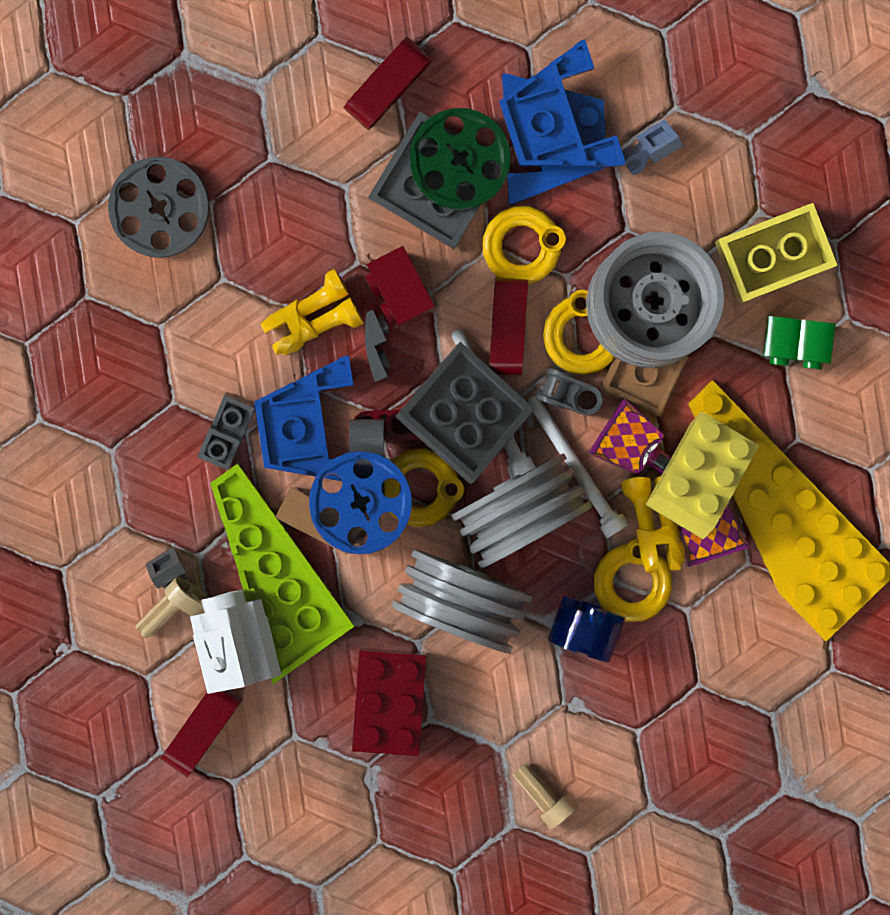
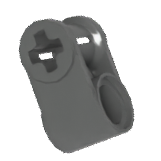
(567, 392)

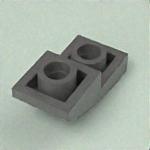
(375, 333)
(227, 431)

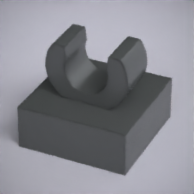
(166, 568)

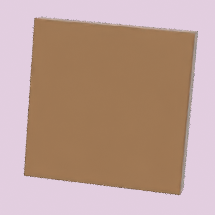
(643, 386)

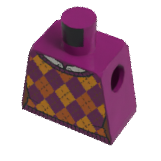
(630, 441)
(721, 541)

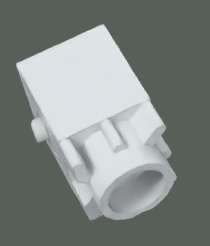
(234, 642)

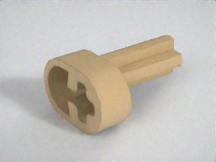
(178, 595)
(553, 810)

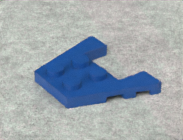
(543, 121)
(590, 122)
(293, 421)

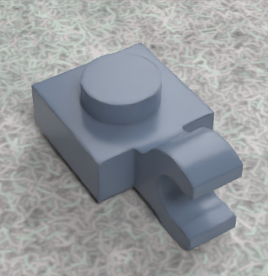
(654, 144)

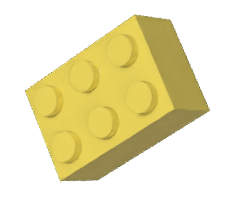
(776, 253)
(702, 475)

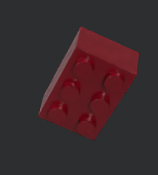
(401, 288)
(389, 702)

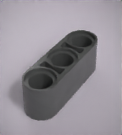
(365, 436)

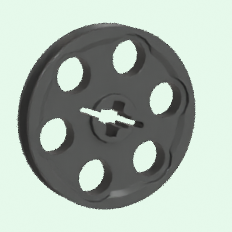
(175, 208)

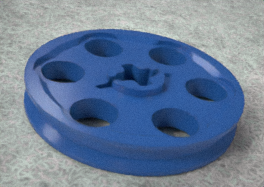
(342, 500)

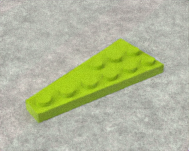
(274, 569)

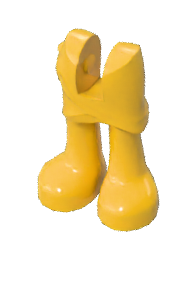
(305, 330)
(639, 491)

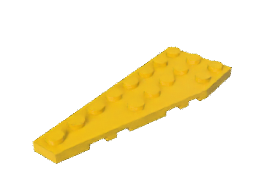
(804, 540)

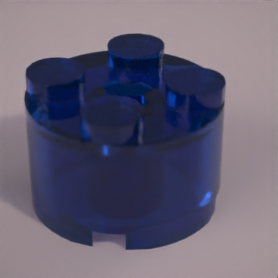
(586, 629)

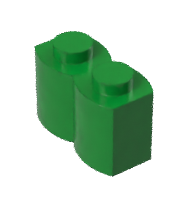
(798, 341)

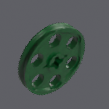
(443, 159)

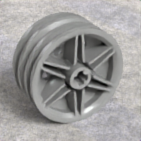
(679, 262)
(522, 510)
(462, 601)

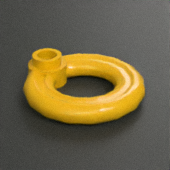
(539, 223)
(555, 343)
(444, 473)
(612, 602)

